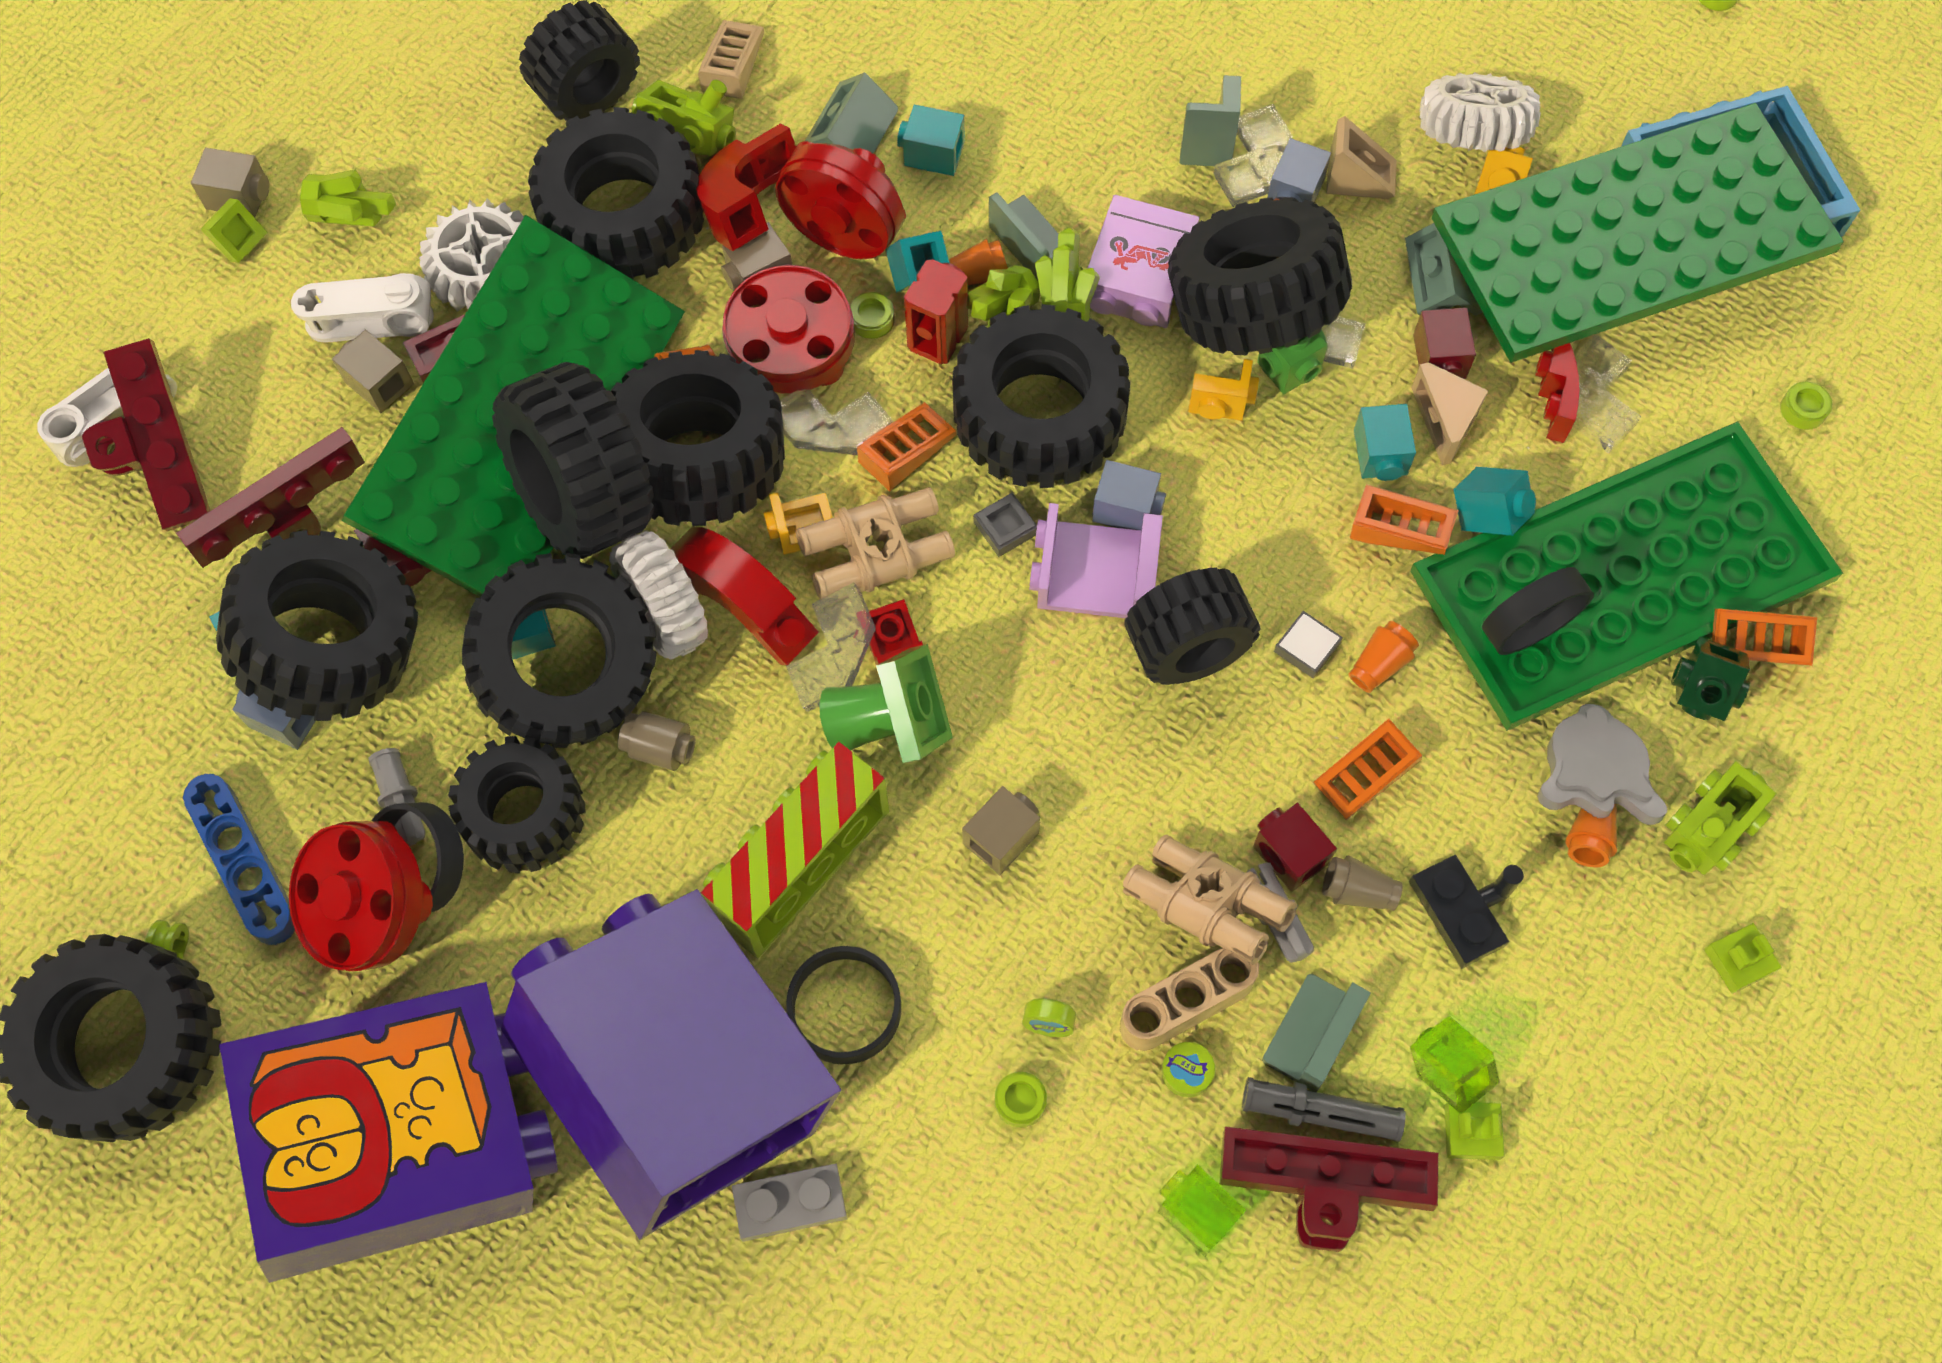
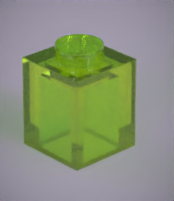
(1454, 1064)
(1199, 1208)

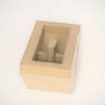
(1359, 164)
(1447, 407)

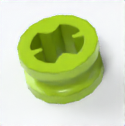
(170, 938)

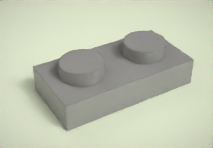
(789, 1202)

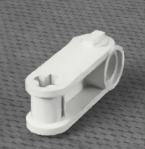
(380, 305)
(92, 403)

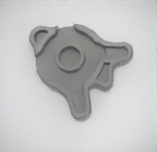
(1599, 765)

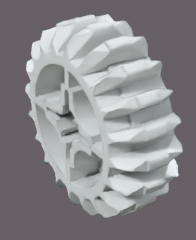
(1480, 112)
(454, 250)
(665, 591)

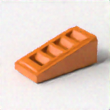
(893, 473)
(1391, 503)
(1801, 640)
(1396, 741)

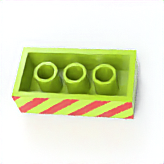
(796, 848)

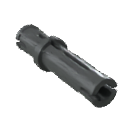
(1323, 1109)

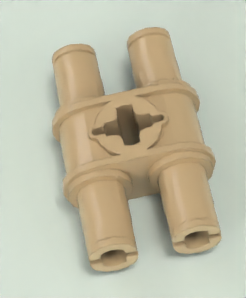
(882, 521)
(1209, 898)

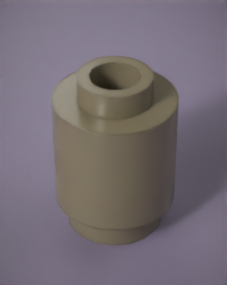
(656, 740)

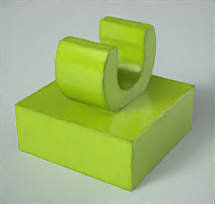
(234, 230)
(1743, 958)
(1475, 1132)

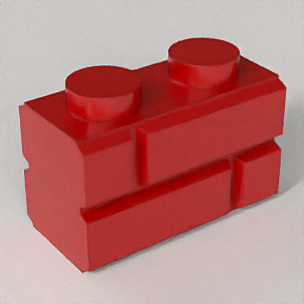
(936, 311)

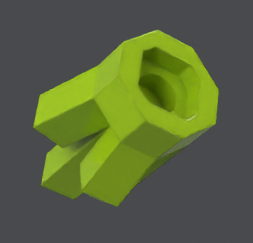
(343, 200)
(1062, 278)
(1003, 293)

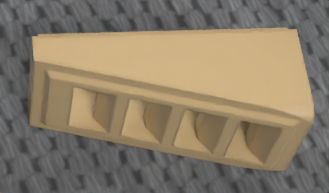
(736, 79)

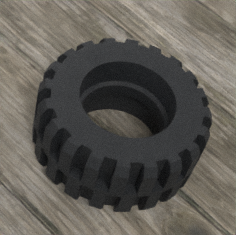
(614, 149)
(1260, 275)
(1040, 345)
(713, 396)
(573, 459)
(572, 587)
(305, 674)
(44, 1028)

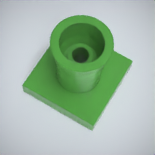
(901, 705)

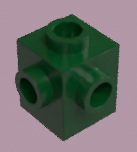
(1711, 680)

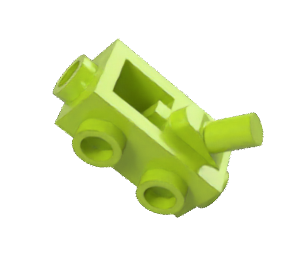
(696, 116)
(1708, 832)

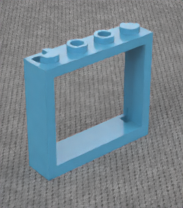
(1795, 135)

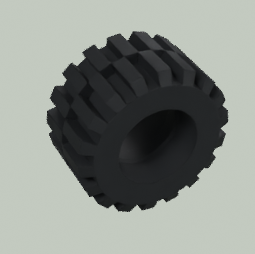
(579, 60)
(1192, 626)
(493, 776)

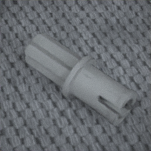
(396, 790)
(1294, 940)

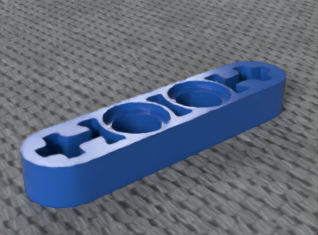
(234, 861)

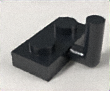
(1462, 910)

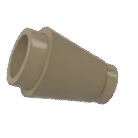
(1360, 885)

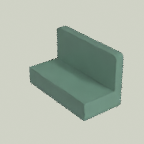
(855, 115)
(1212, 128)
(1022, 229)
(1436, 275)
(1314, 1031)

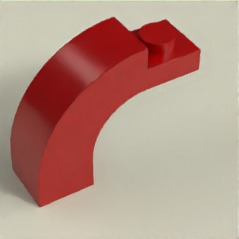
(735, 178)
(746, 590)

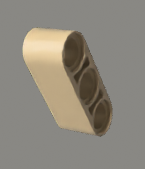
(1175, 1018)

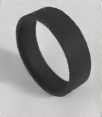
(1537, 610)
(447, 842)
(852, 953)

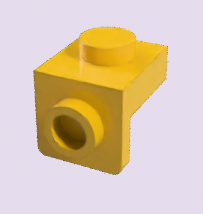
(1503, 168)
(1223, 397)
(792, 515)

